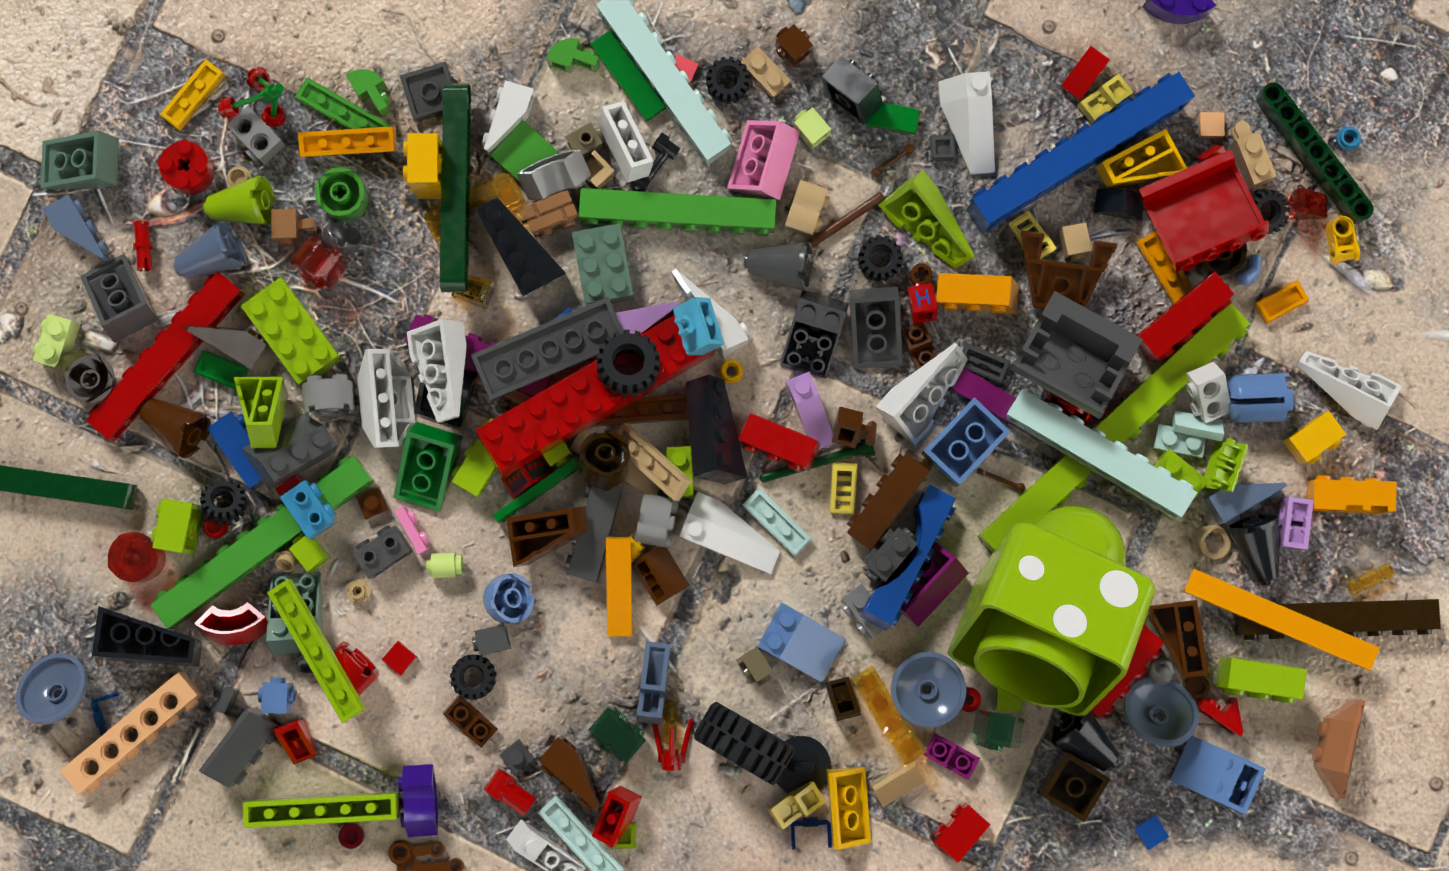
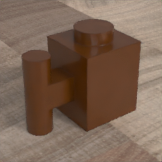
(849, 428)

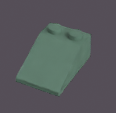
(80, 161)

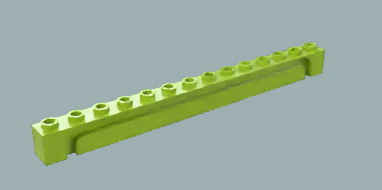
(1123, 421)

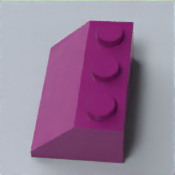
(938, 580)

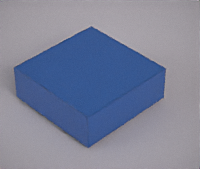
(1151, 832)

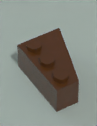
(544, 532)
(1182, 635)

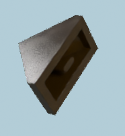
(842, 699)

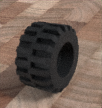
(633, 344)

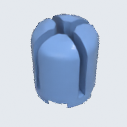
(1270, 394)

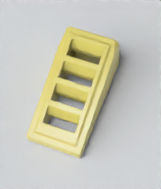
(1049, 245)
(843, 509)

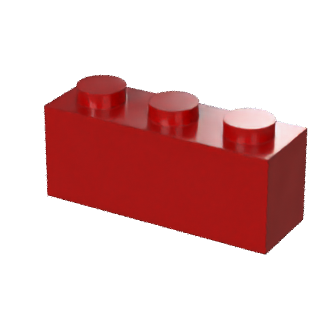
(779, 443)

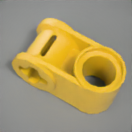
(1342, 242)

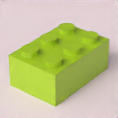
(1261, 680)

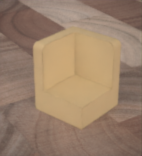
(600, 170)

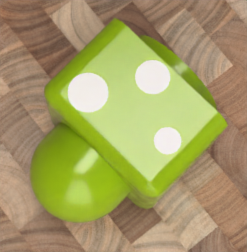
(1055, 612)

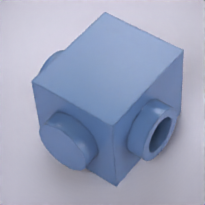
(276, 696)

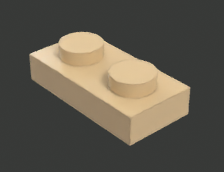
(766, 72)

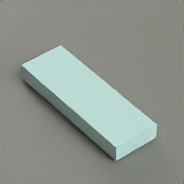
(776, 521)

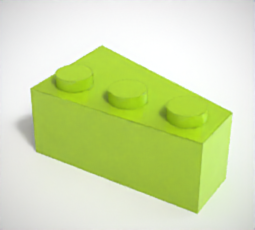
(262, 408)

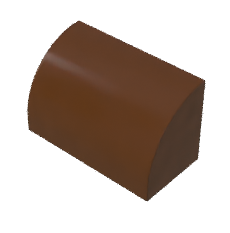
(660, 574)

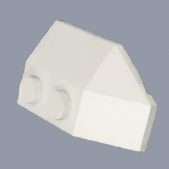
(385, 398)

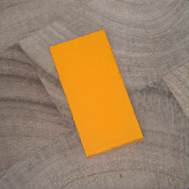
(1281, 302)

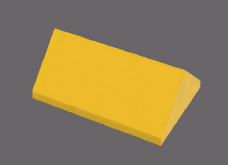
(848, 807)

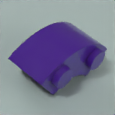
(1179, 10)
(419, 799)

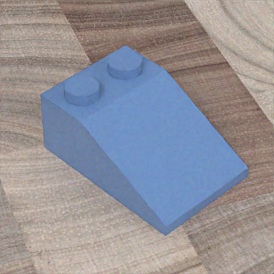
(801, 642)

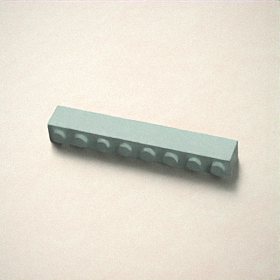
(665, 79)
(1101, 455)

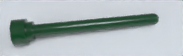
(861, 449)

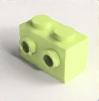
(56, 340)

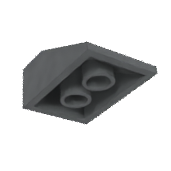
(118, 298)
(875, 327)

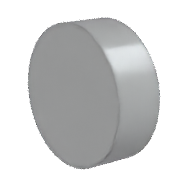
(1161, 671)

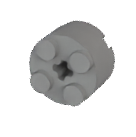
(328, 396)
(657, 521)

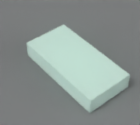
(1191, 425)

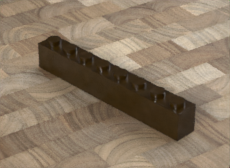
(1357, 617)

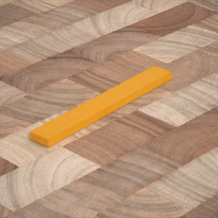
(1281, 619)

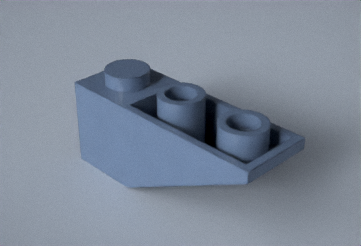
(69, 220)
(1227, 505)

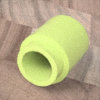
(445, 565)

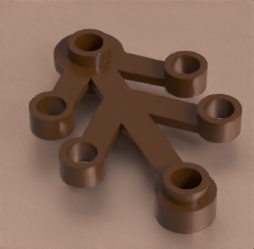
(414, 863)

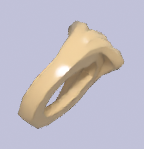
(1204, 531)

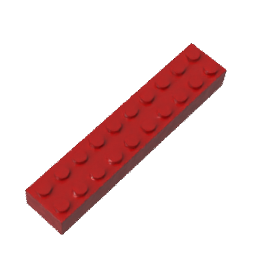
(576, 404)

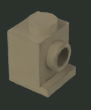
(755, 666)

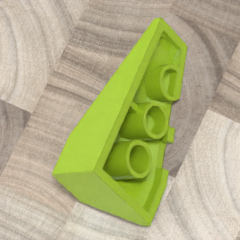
(924, 213)

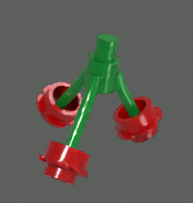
(260, 80)

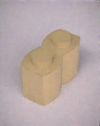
(806, 209)

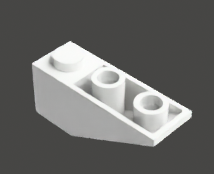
(512, 108)
(541, 850)

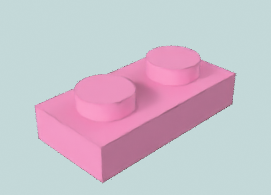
(408, 520)

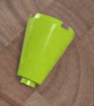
(242, 202)

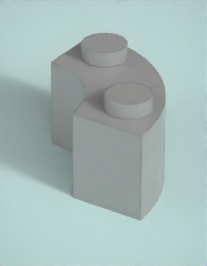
(554, 174)

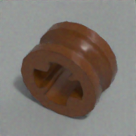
(925, 268)

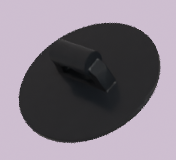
(806, 765)

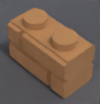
(551, 214)

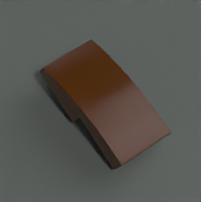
(918, 344)
(470, 720)

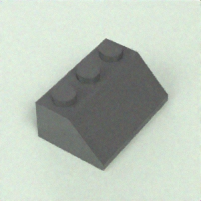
(299, 447)
(240, 748)

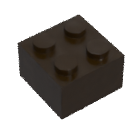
(1073, 785)

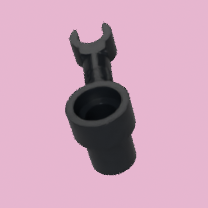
(665, 149)

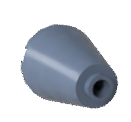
(211, 253)

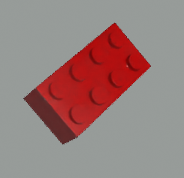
(1182, 317)

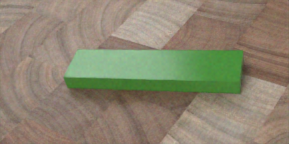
(336, 107)

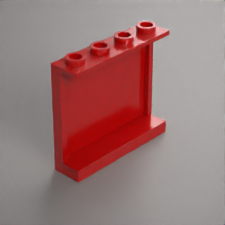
(1203, 212)

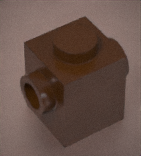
(793, 44)

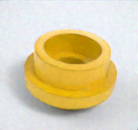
(731, 363)

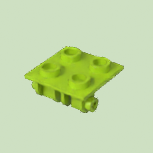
(1225, 465)

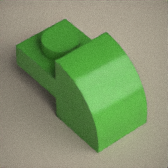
(568, 53)
(368, 85)

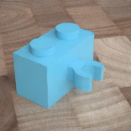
(698, 326)

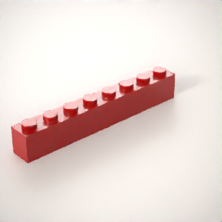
(164, 357)

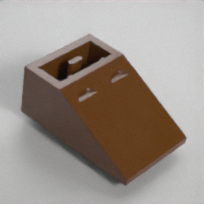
(569, 766)

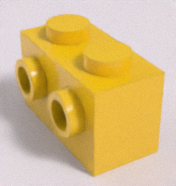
(1314, 438)

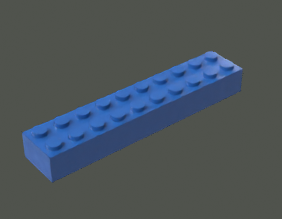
(1080, 152)

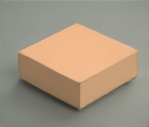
(1211, 125)

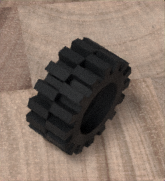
(734, 67)
(1277, 206)
(887, 245)
(223, 514)
(484, 687)

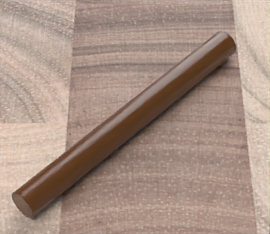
(846, 219)

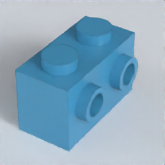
(309, 509)

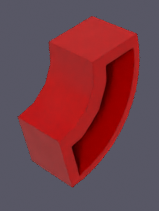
(232, 626)

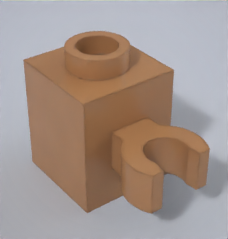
(287, 226)

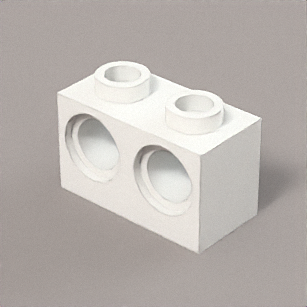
(1208, 392)

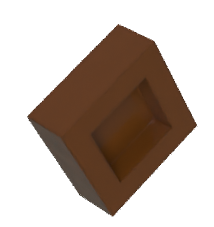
(372, 503)

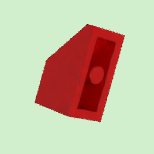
(616, 815)

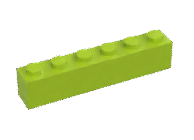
(321, 809)

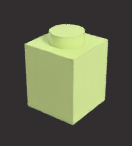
(811, 127)

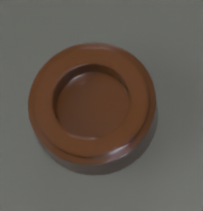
(1197, 686)

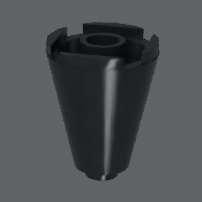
(1258, 546)
(1085, 740)

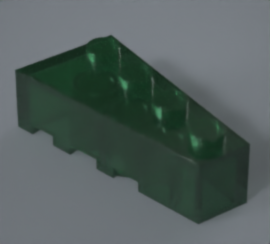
(997, 730)

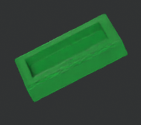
(219, 369)

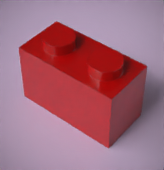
(960, 832)

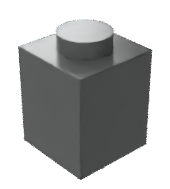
(491, 640)

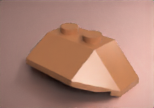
(1337, 746)

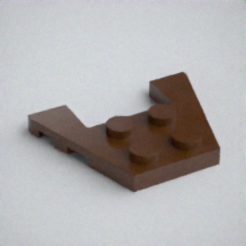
(1066, 278)

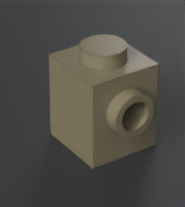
(586, 139)

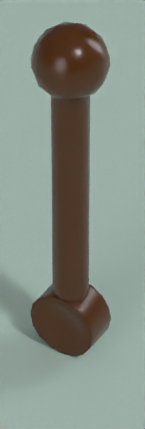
(907, 150)
(1020, 487)

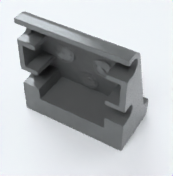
(1076, 354)

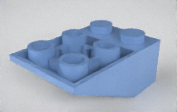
(1217, 774)

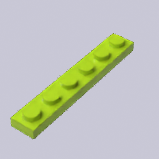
(316, 651)

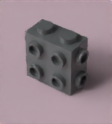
(885, 560)

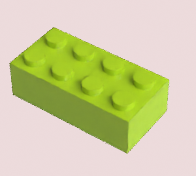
(291, 331)

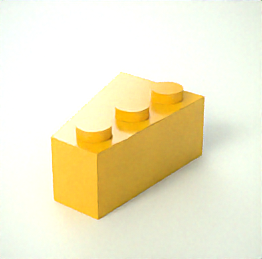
(1143, 162)

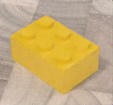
(423, 164)

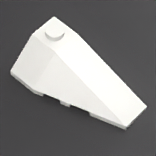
(968, 109)

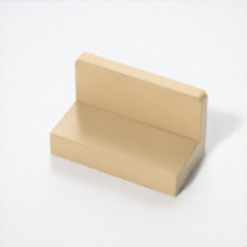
(897, 783)

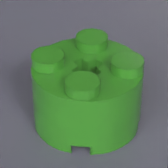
(331, 186)

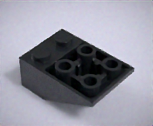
(814, 334)

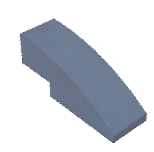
(653, 683)

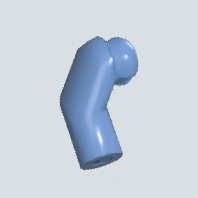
(1251, 273)

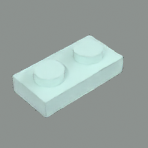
(1179, 443)

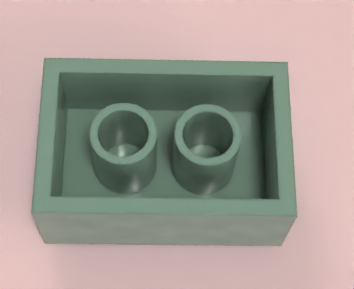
(603, 264)

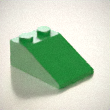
(427, 466)

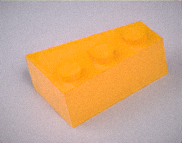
(978, 293)
(1352, 496)

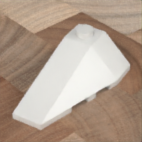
(732, 332)
(440, 357)
(1361, 395)
(916, 398)
(724, 532)

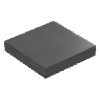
(425, 90)

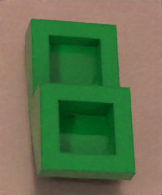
(896, 118)

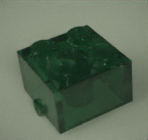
(622, 737)

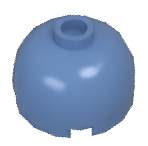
(508, 598)

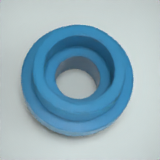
(1355, 137)

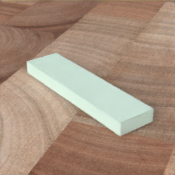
(578, 837)

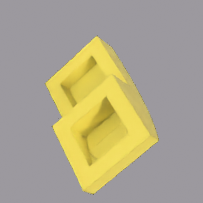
(1105, 98)
(795, 804)

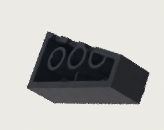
(520, 251)
(713, 432)
(134, 640)

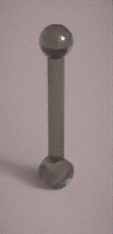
(808, 175)

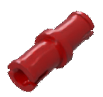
(143, 246)

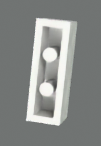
(625, 141)

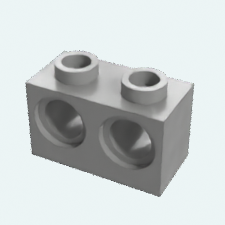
(258, 133)

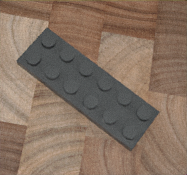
(546, 349)

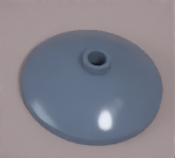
(51, 688)
(946, 692)
(1169, 704)

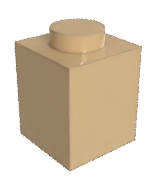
(1075, 242)

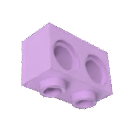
(1295, 523)

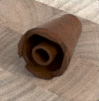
(176, 425)

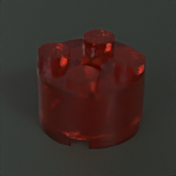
(318, 264)
(122, 560)

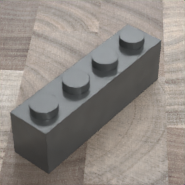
(591, 546)

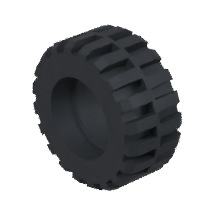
(744, 743)

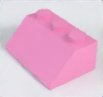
(763, 159)

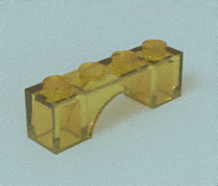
(502, 186)
(886, 715)

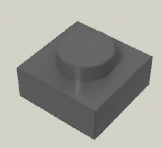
(517, 756)

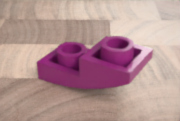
(952, 756)

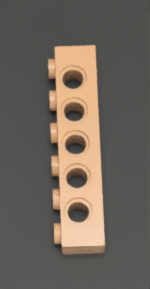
(78, 770)

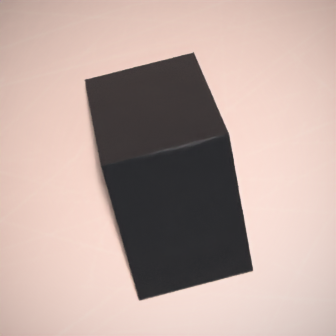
(1118, 203)

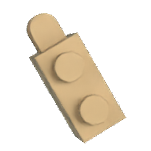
(1251, 156)

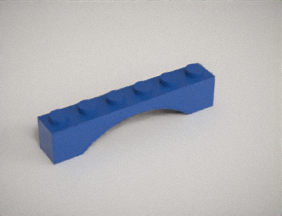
(929, 514)

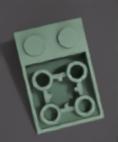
(310, 588)

